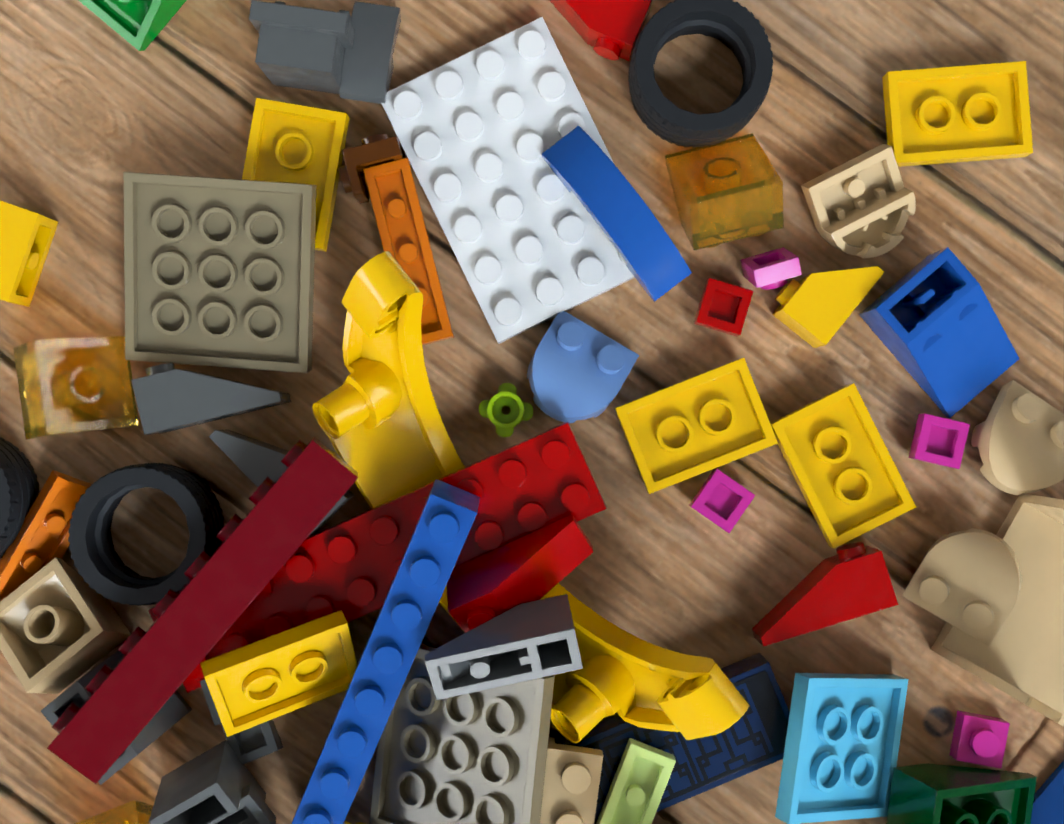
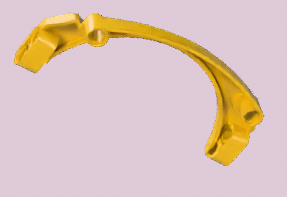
(396, 441)

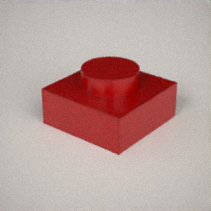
(723, 307)

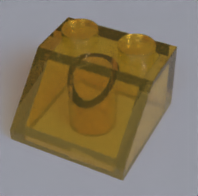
(726, 191)
(74, 386)

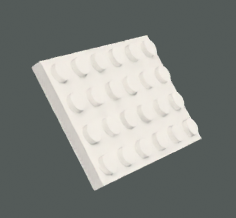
(478, 151)

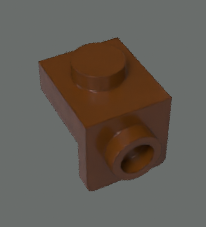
(373, 152)

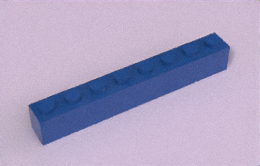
(388, 654)

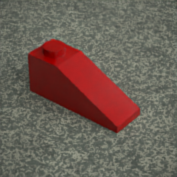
(606, 24)
(515, 572)
(832, 593)

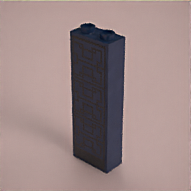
(710, 760)

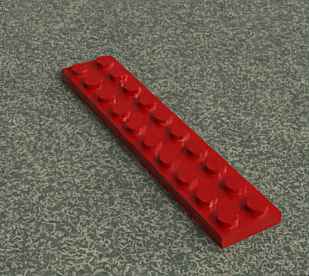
(358, 558)

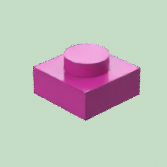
(771, 268)
(939, 440)
(722, 500)
(979, 739)

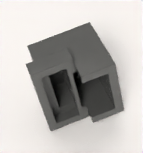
(301, 45)
(211, 791)

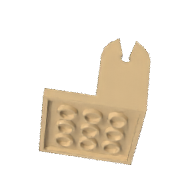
(1029, 647)

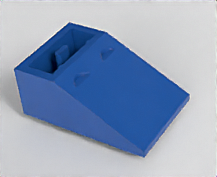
(942, 331)

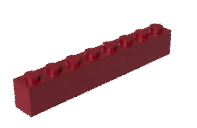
(203, 610)

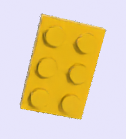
(958, 113)
(299, 147)
(696, 425)
(842, 465)
(281, 673)

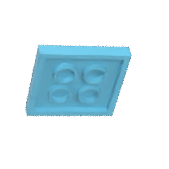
(840, 746)

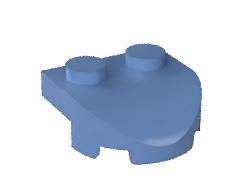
(577, 370)

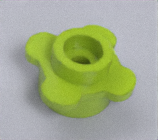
(519, 411)

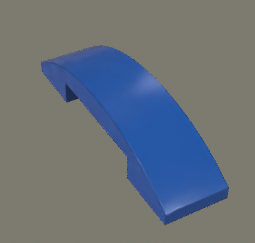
(618, 212)

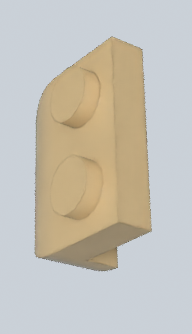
(861, 204)
(1021, 442)
(968, 582)
(570, 784)

